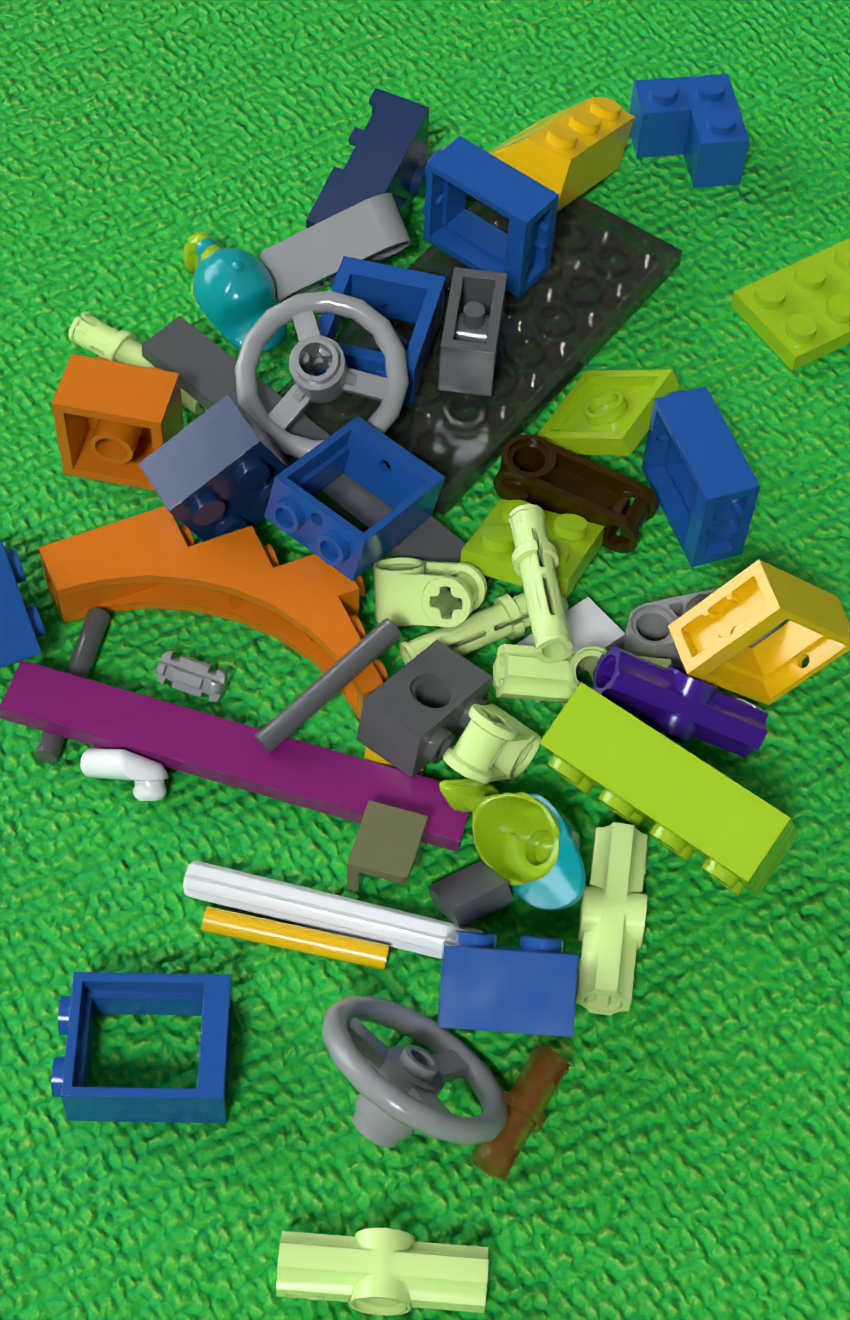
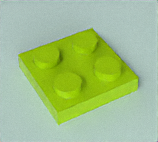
(608, 411)
(493, 545)

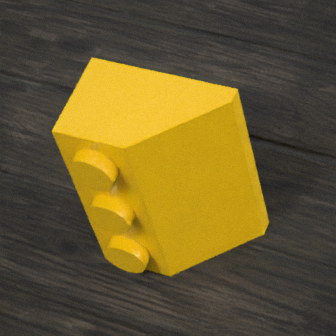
(571, 147)

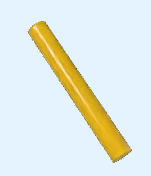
(295, 938)

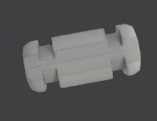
(192, 676)

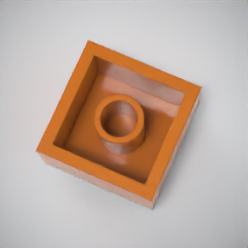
(114, 418)

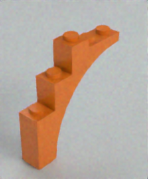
(232, 577)

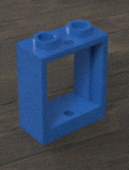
(527, 204)
(395, 295)
(359, 453)
(699, 476)
(145, 995)

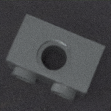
(472, 331)
(422, 708)

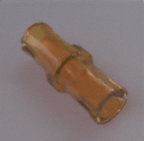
(525, 1111)

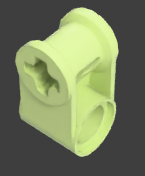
(417, 591)
(492, 746)

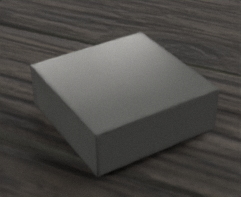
(470, 894)

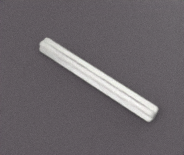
(319, 909)

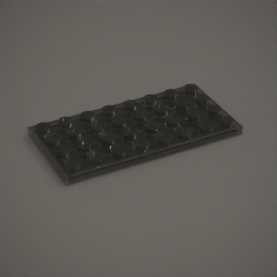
(594, 284)

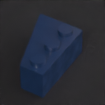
(385, 159)

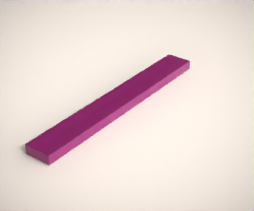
(222, 750)

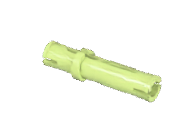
(117, 347)
(536, 565)
(504, 619)

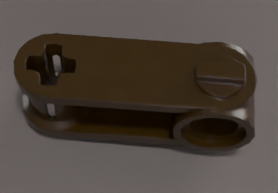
(574, 485)

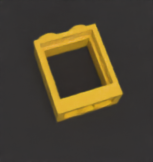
(721, 627)

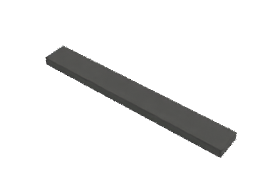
(209, 375)

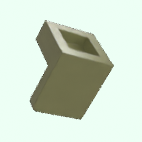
(386, 845)

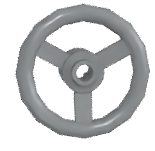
(315, 353)
(403, 1083)

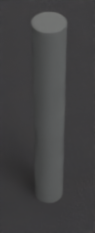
(79, 665)
(327, 685)

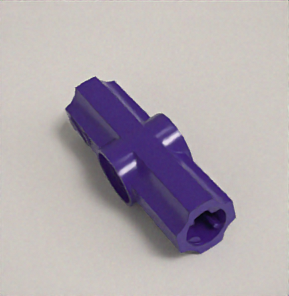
(679, 702)

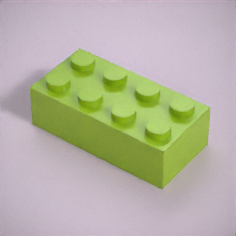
(669, 788)

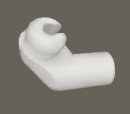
(124, 765)

